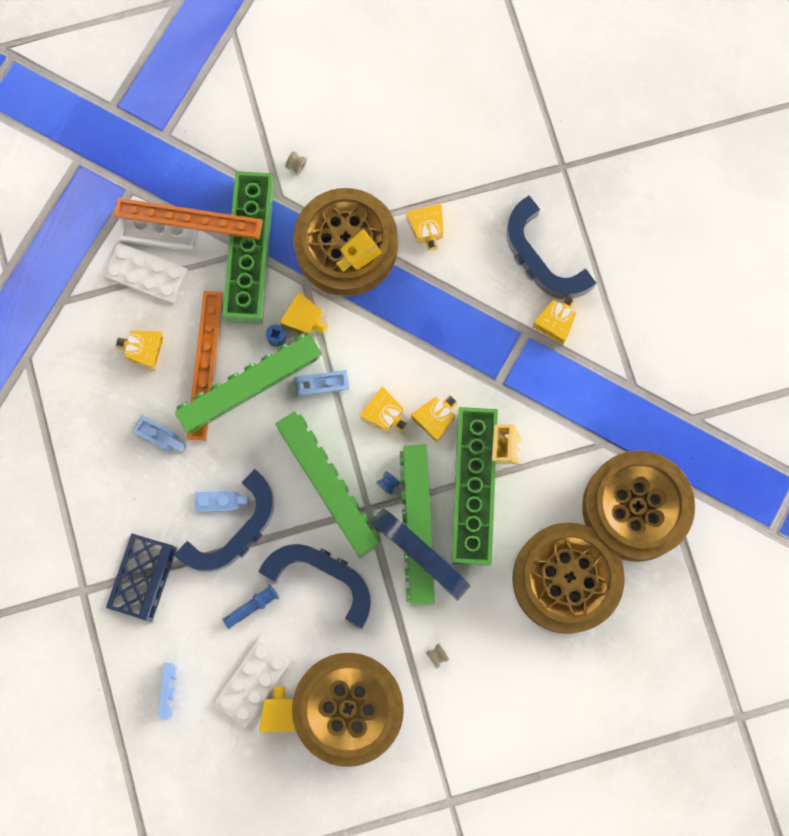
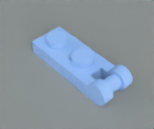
(322, 383)
(167, 692)

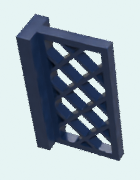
(157, 581)

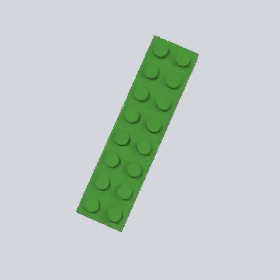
(246, 256)
(248, 384)
(325, 481)
(474, 487)
(417, 519)

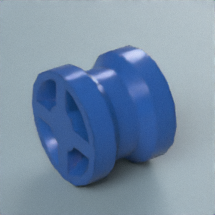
(277, 339)
(388, 482)

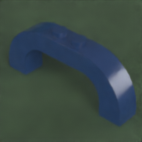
(535, 267)
(240, 542)
(421, 553)
(286, 555)

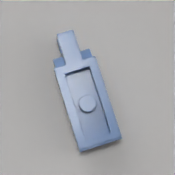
(158, 435)
(219, 501)

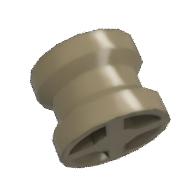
(296, 162)
(437, 656)

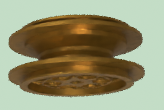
(316, 256)
(657, 478)
(533, 585)
(315, 725)

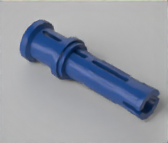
(258, 602)

